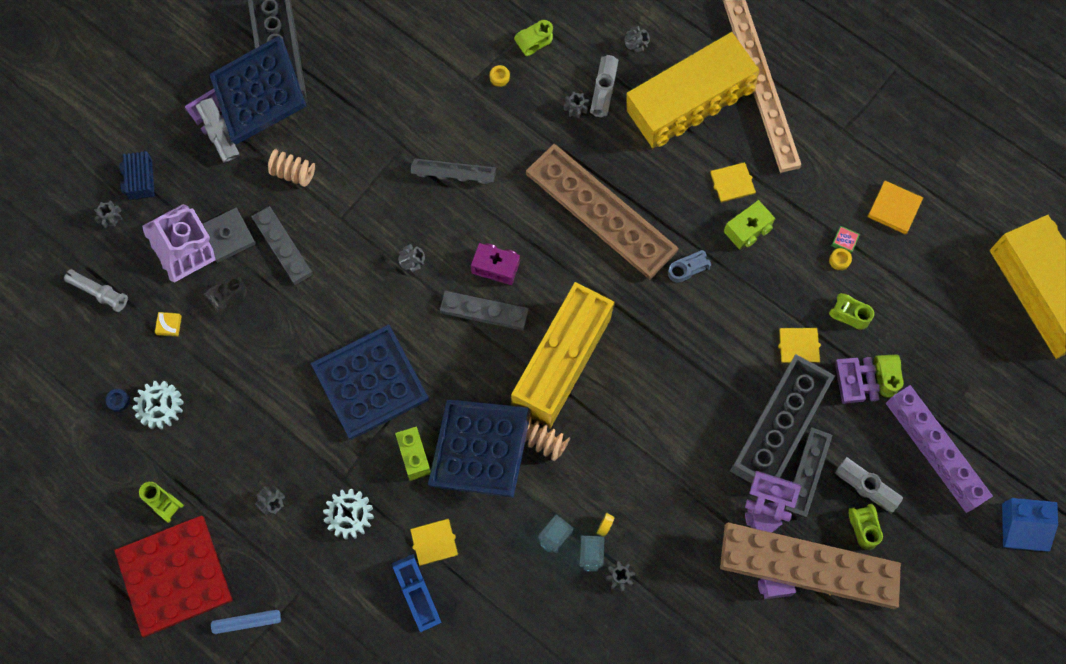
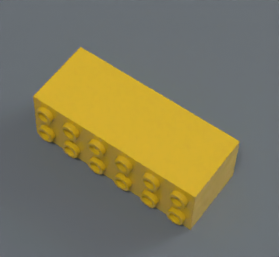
(692, 90)
(1036, 269)
(563, 354)

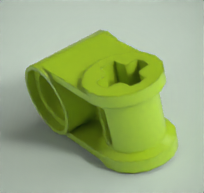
(534, 38)
(850, 312)
(888, 371)
(163, 503)
(866, 521)

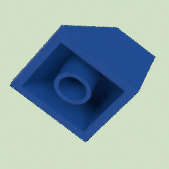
(1029, 524)

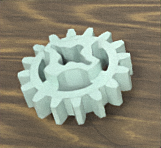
(164, 398)
(342, 520)

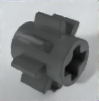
(637, 39)
(576, 110)
(108, 214)
(411, 258)
(270, 500)
(618, 570)

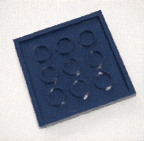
(257, 90)
(369, 382)
(480, 448)

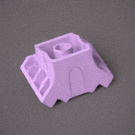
(180, 242)

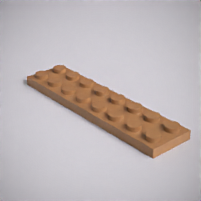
(602, 211)
(810, 565)

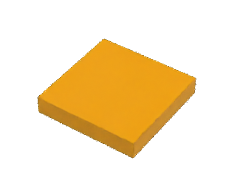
(895, 207)

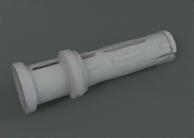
(103, 293)

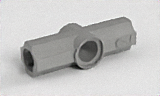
(602, 95)
(217, 130)
(881, 493)

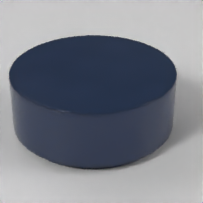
(117, 400)

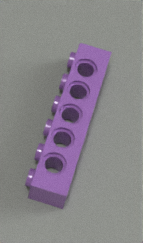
(938, 449)

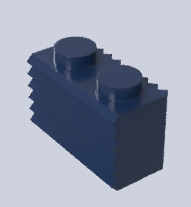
(137, 175)

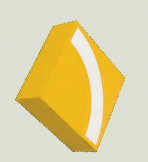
(168, 324)

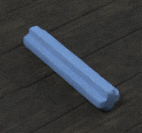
(245, 621)

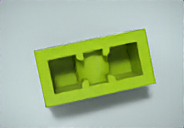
(749, 225)
(413, 453)

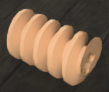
(290, 170)
(545, 440)

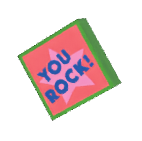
(845, 239)

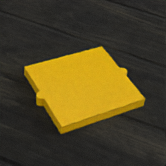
(732, 182)
(799, 342)
(434, 542)

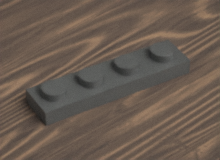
(444, 170)
(282, 245)
(484, 310)
(809, 470)

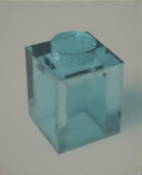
(555, 534)
(591, 552)

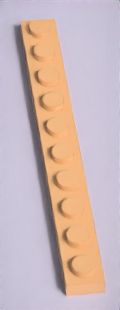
(765, 91)

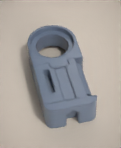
(691, 265)

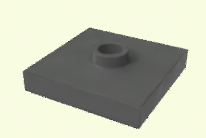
(228, 234)

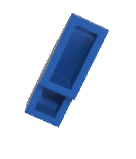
(416, 593)

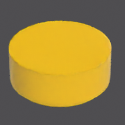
(499, 76)
(840, 259)
(605, 525)

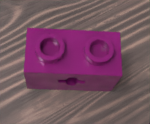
(502, 271)

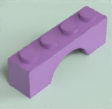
(766, 523)

